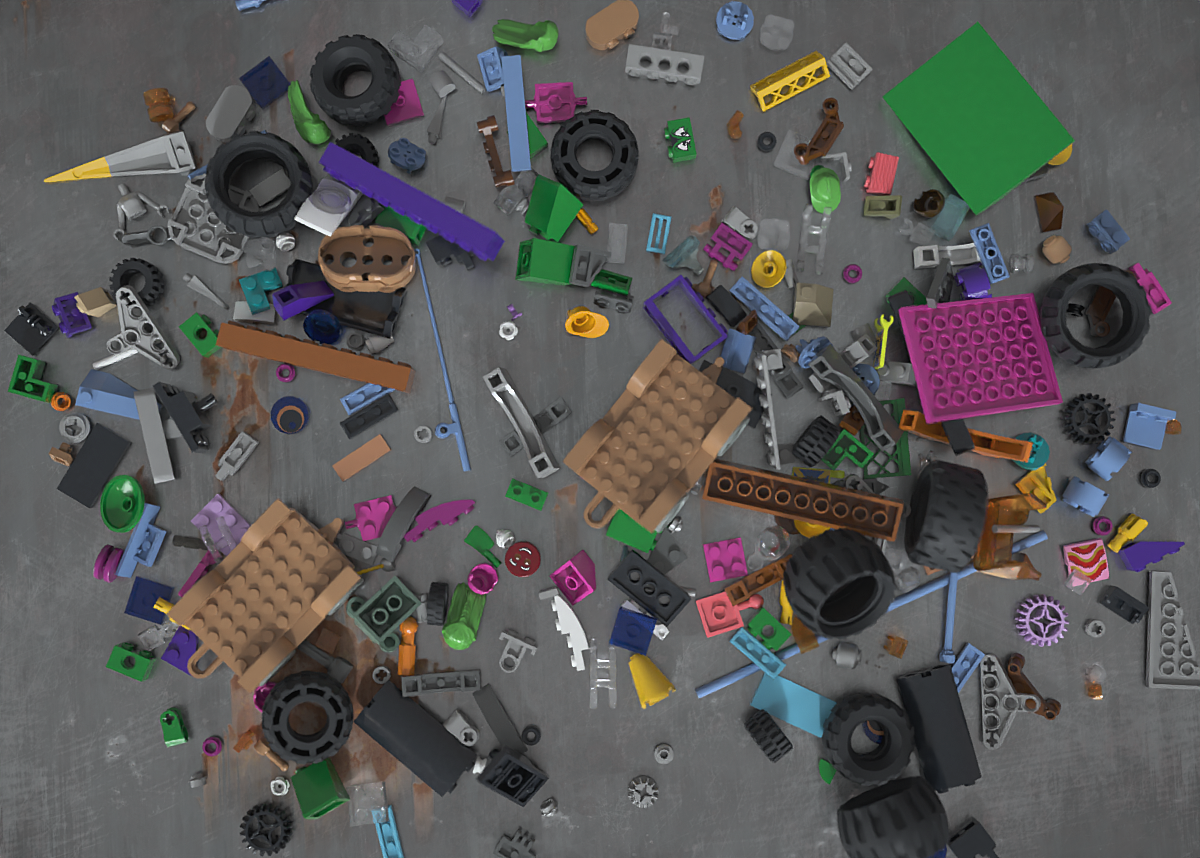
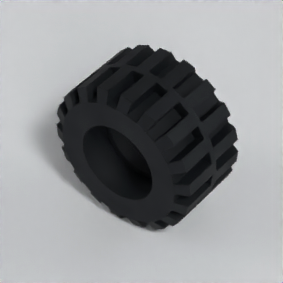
(131, 267)
(816, 441)
(768, 736)

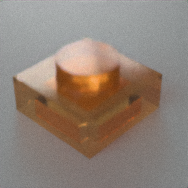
(245, 741)

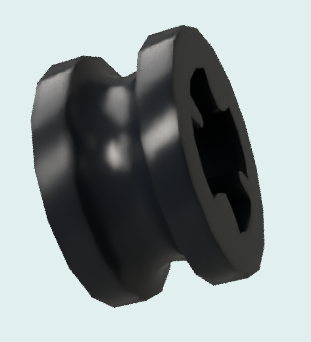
(1075, 310)

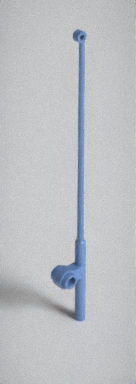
(455, 427)

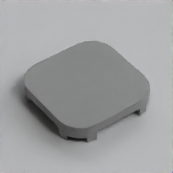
(200, 230)

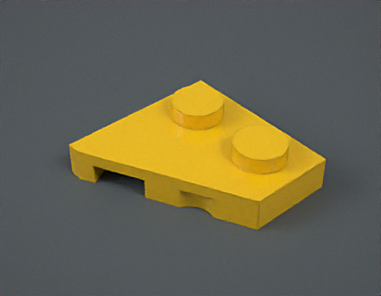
(1039, 485)

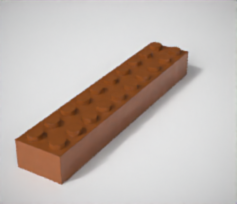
(314, 357)
(803, 499)

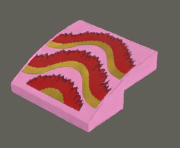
(1088, 558)

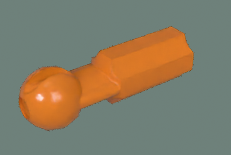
(407, 648)

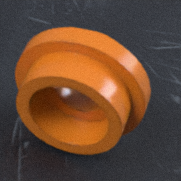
(64, 405)

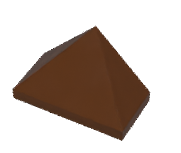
(1049, 211)

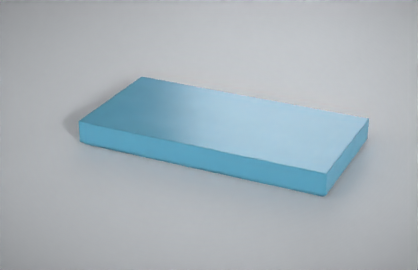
(793, 703)

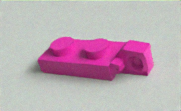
(1155, 294)
(199, 572)

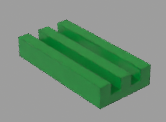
(612, 283)

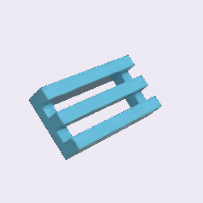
(656, 249)

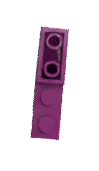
(445, 512)

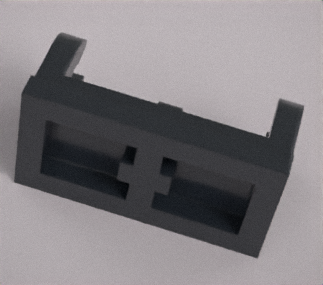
(1123, 604)

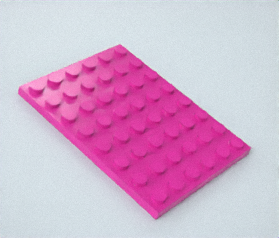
(979, 357)

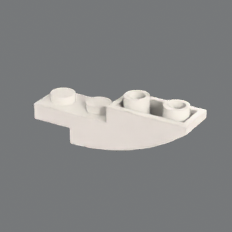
(569, 623)

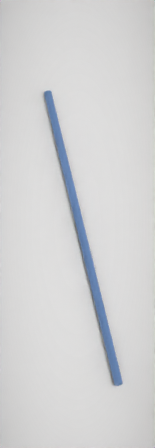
(898, 601)

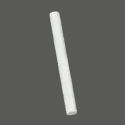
(114, 358)

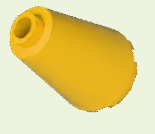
(649, 680)

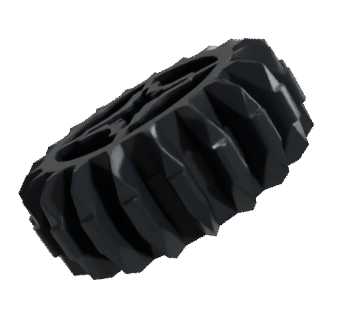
(1098, 430)
(269, 836)

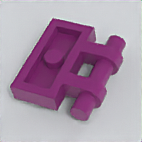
(730, 241)

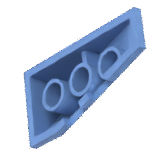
(108, 394)

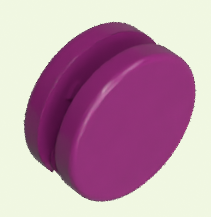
(107, 563)

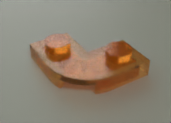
(803, 637)

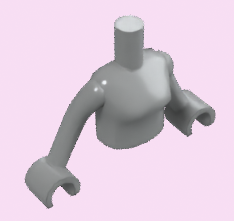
(133, 207)

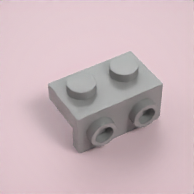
(839, 402)

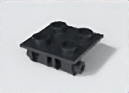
(31, 328)

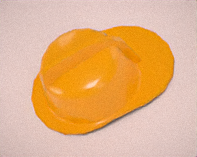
(586, 323)

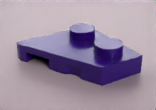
(181, 649)

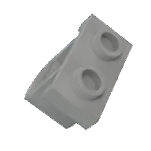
(515, 648)

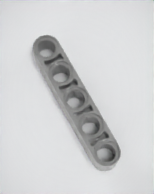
(153, 435)

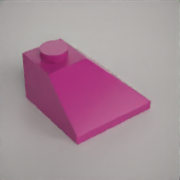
(576, 577)

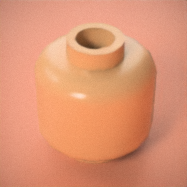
(1056, 249)

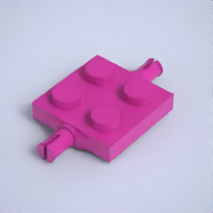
(554, 102)
(372, 516)

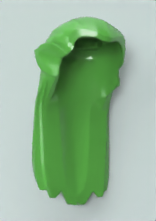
(535, 36)
(307, 123)
(463, 617)

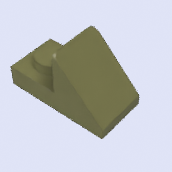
(883, 206)

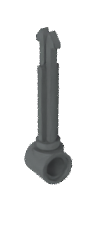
(336, 667)

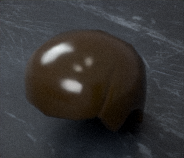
(930, 203)

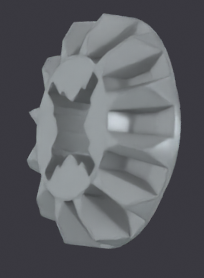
(68, 433)
(638, 784)

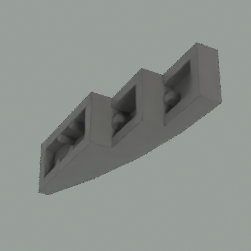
(783, 376)

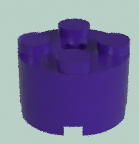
(972, 282)

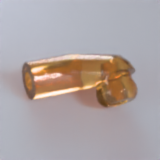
(733, 125)

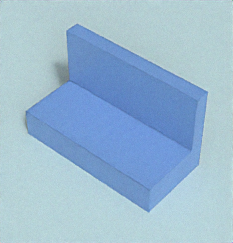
(737, 350)

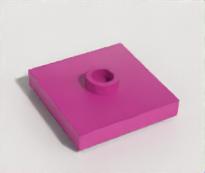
(407, 105)

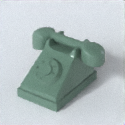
(383, 613)

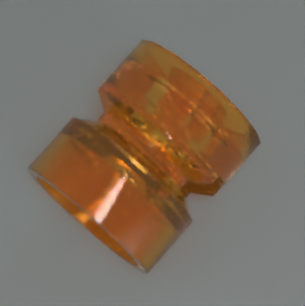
(158, 101)

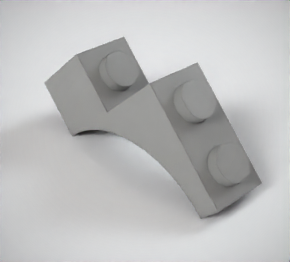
(852, 355)
(897, 373)

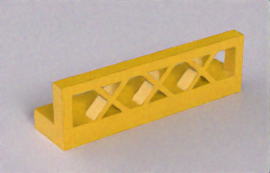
(773, 83)

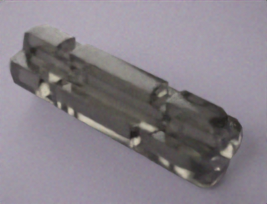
(189, 542)

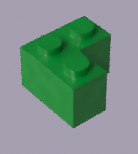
(27, 380)
(847, 446)

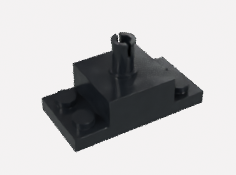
(740, 388)
(187, 414)
(512, 776)

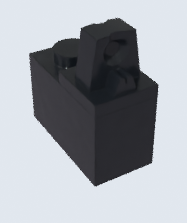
(444, 251)
(971, 841)

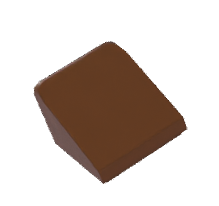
(748, 323)

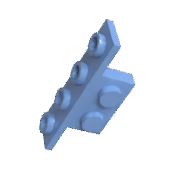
(143, 543)

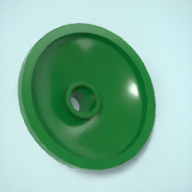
(122, 503)

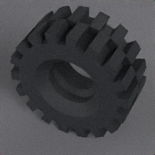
(361, 145)

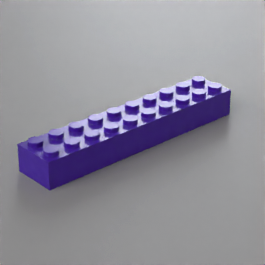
(411, 202)

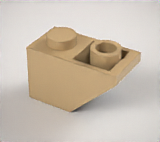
(95, 302)

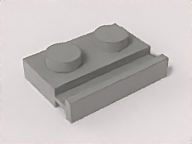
(848, 66)

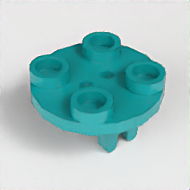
(1040, 448)

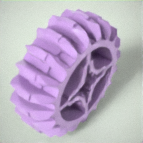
(1042, 612)

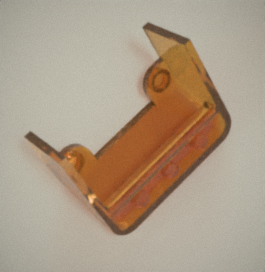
(995, 549)

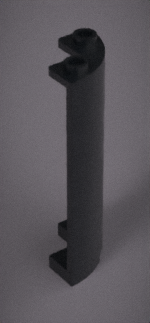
(358, 310)
(939, 728)
(415, 739)

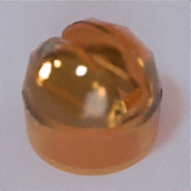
(1173, 427)
(1095, 692)

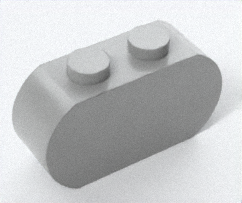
(231, 113)

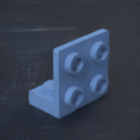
(1147, 425)

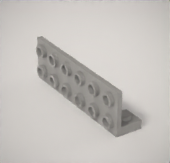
(778, 453)

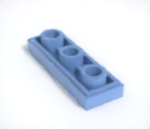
(993, 265)

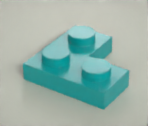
(256, 286)

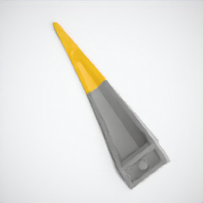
(155, 156)

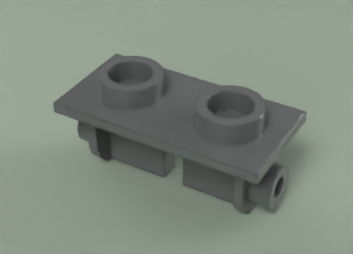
(606, 299)

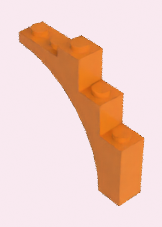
(984, 443)

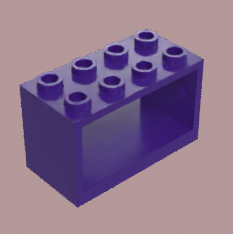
(668, 331)

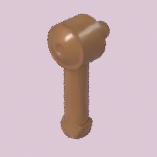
(172, 125)
(704, 287)
(264, 749)

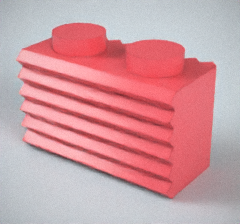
(882, 174)

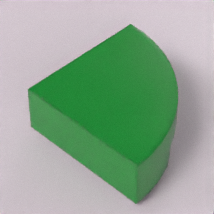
(826, 770)

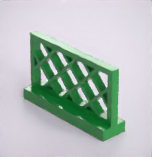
(902, 446)

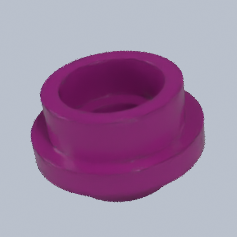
(852, 267)
(279, 372)
(1108, 525)
(206, 746)

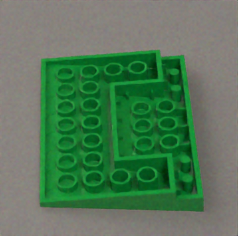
(978, 119)

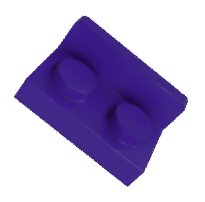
(71, 317)

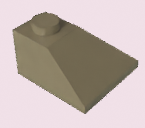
(812, 305)

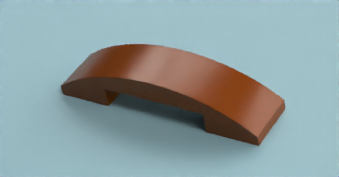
(756, 581)

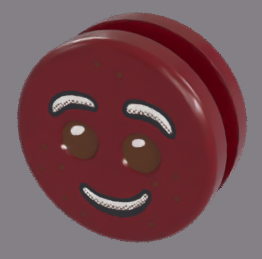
(522, 559)

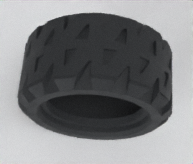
(946, 516)

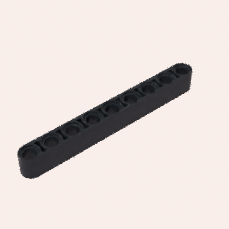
(954, 429)

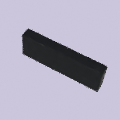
(369, 416)

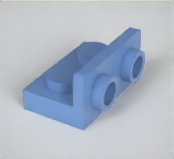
(491, 67)
(1108, 232)

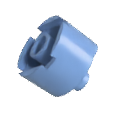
(1109, 458)
(1085, 495)

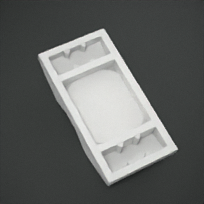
(328, 205)

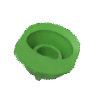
(825, 189)

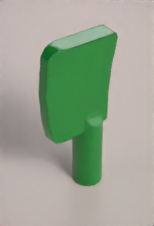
(482, 543)

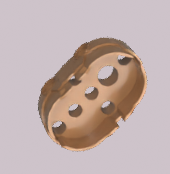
(350, 242)

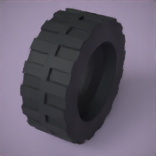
(437, 604)

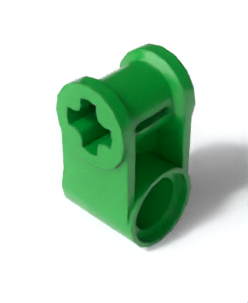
(173, 730)

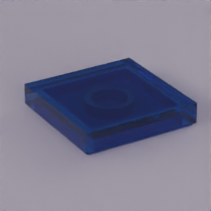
(265, 82)
(144, 597)
(633, 631)

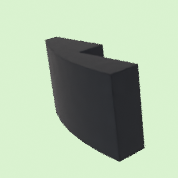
(726, 305)

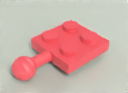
(719, 614)

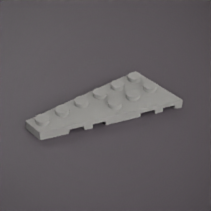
(1169, 643)

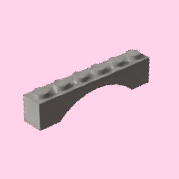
(536, 448)

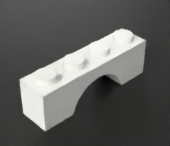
(931, 255)

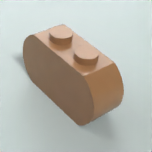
(612, 24)

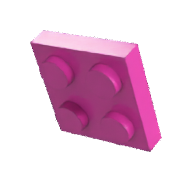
(725, 559)

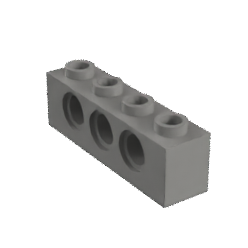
(672, 58)

